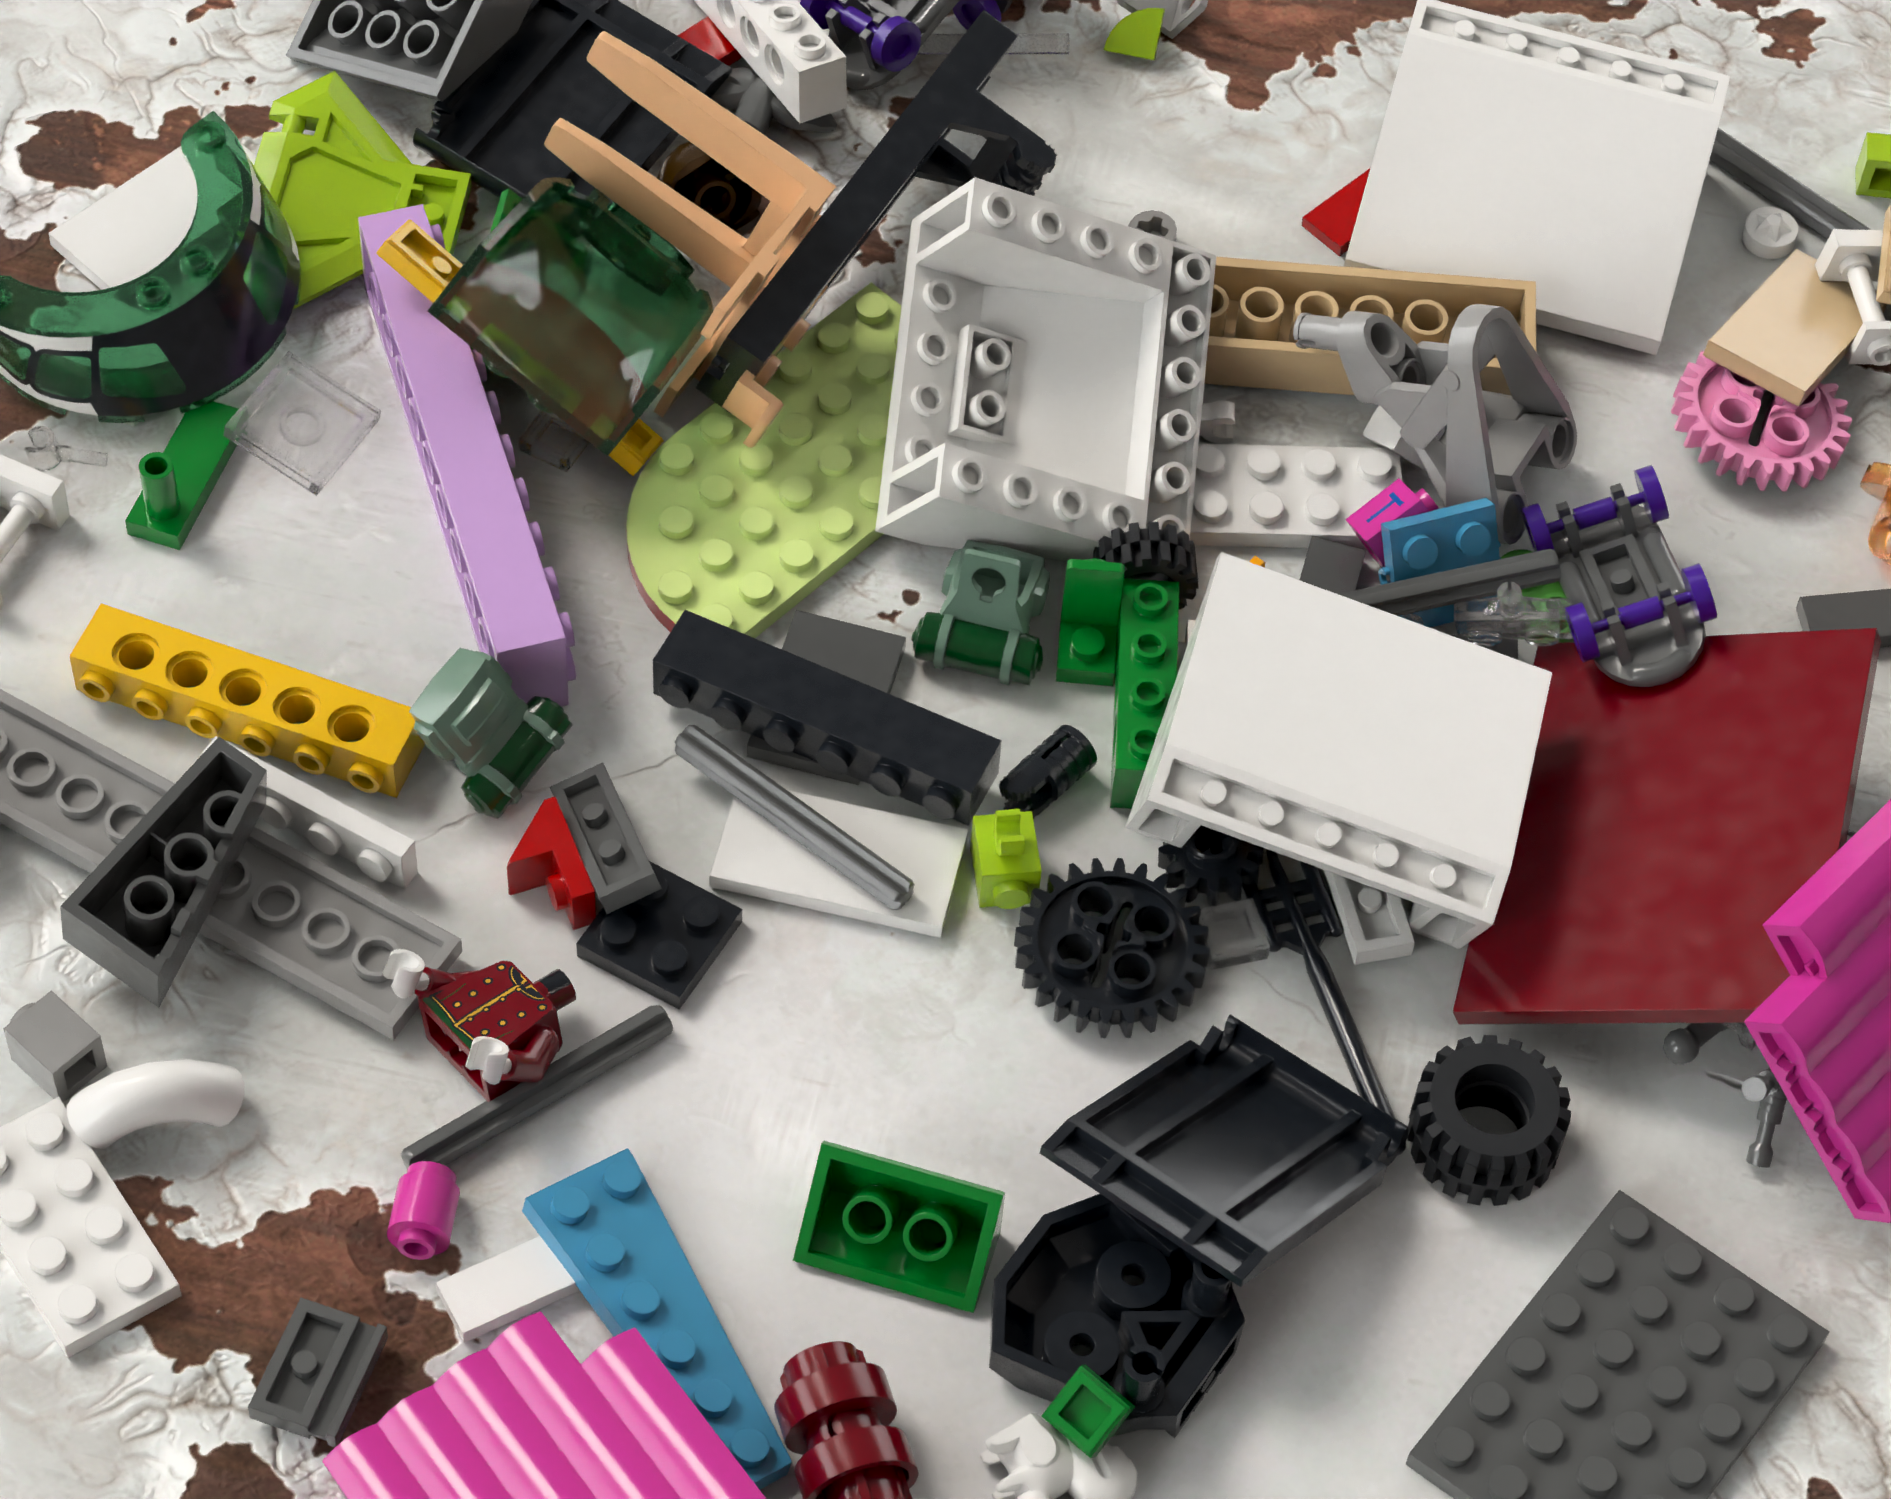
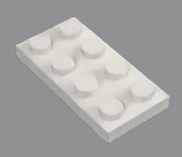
(1284, 493)
(74, 1233)

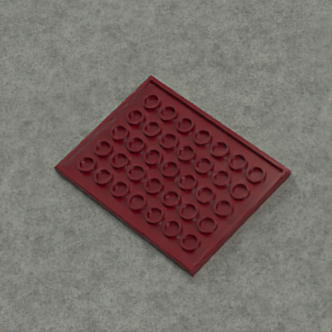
(1672, 832)

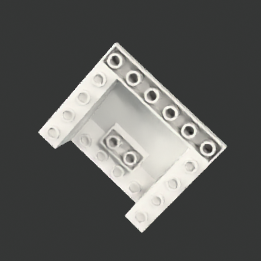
(1541, 166)
(1043, 377)
(1348, 745)

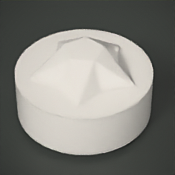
(1770, 232)

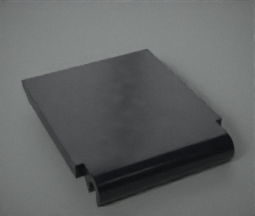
(541, 74)
(1230, 1149)

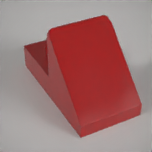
(552, 859)

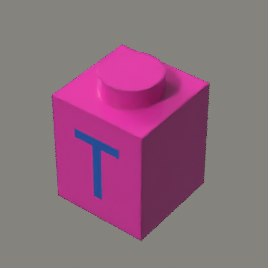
(1390, 504)

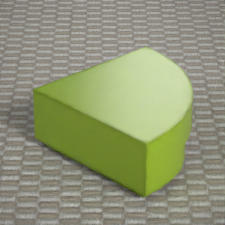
(1137, 34)

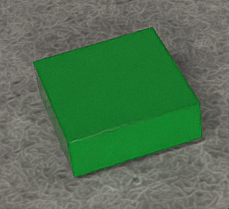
(1088, 1411)

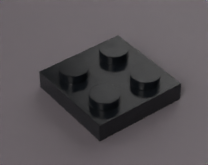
(663, 938)

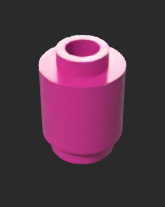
(424, 1210)

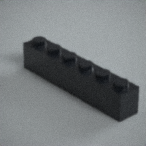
(826, 717)

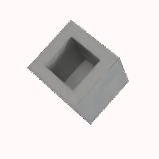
(55, 1046)

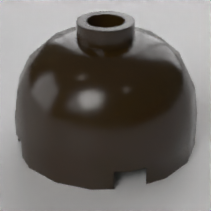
(711, 187)

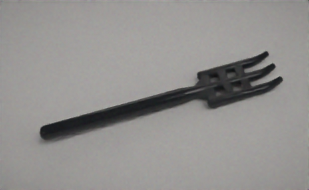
(1307, 941)

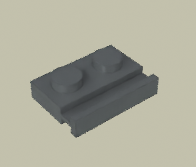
(318, 1372)

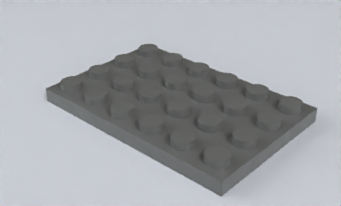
(1622, 1374)

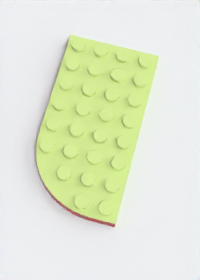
(767, 524)

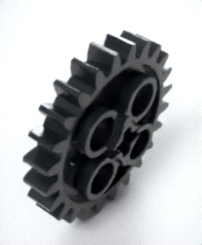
(1164, 964)

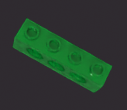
(1142, 679)

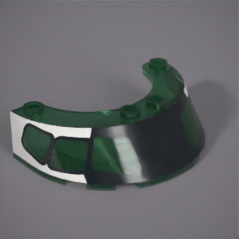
(181, 328)

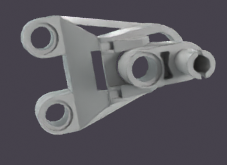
(1487, 432)

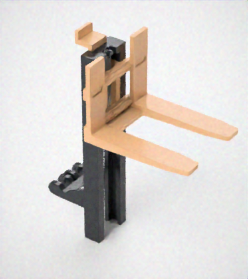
(793, 249)

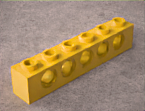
(229, 677)

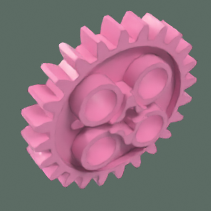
(1794, 442)

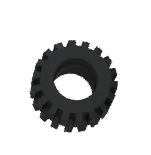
(1497, 1079)

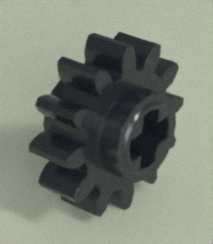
(1211, 865)

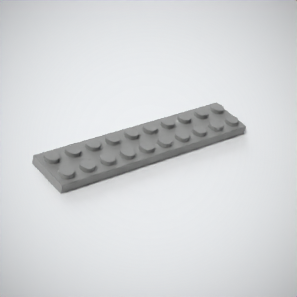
(274, 904)

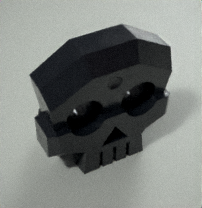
(1071, 1291)

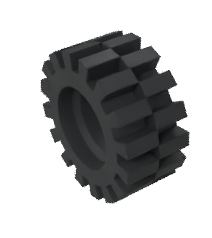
(1153, 556)

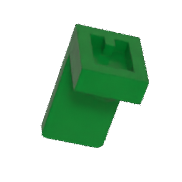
(1089, 622)

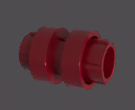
(839, 1420)

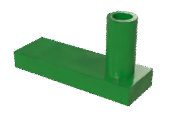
(181, 477)

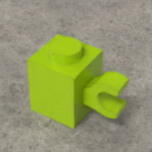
(1005, 858)

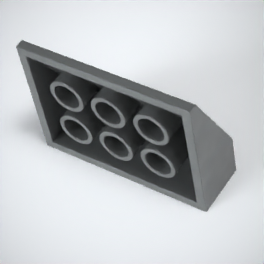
(406, 43)

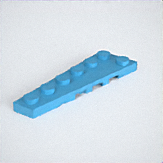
(636, 1275)

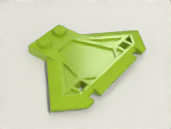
(343, 175)

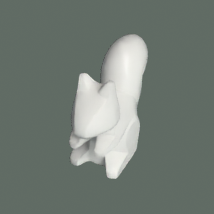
(1049, 1465)

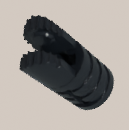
(1048, 771)

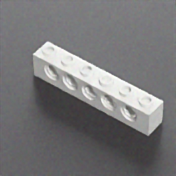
(785, 52)

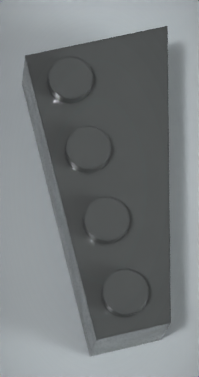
(163, 878)

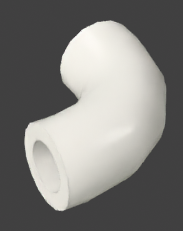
(155, 1095)

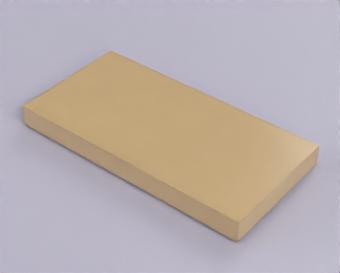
(1789, 330)

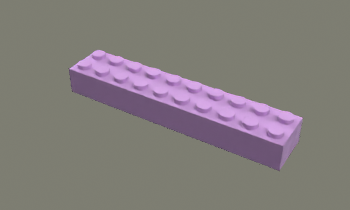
(470, 476)

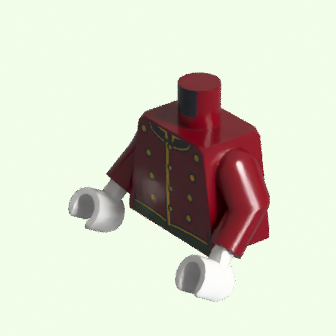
(487, 1020)

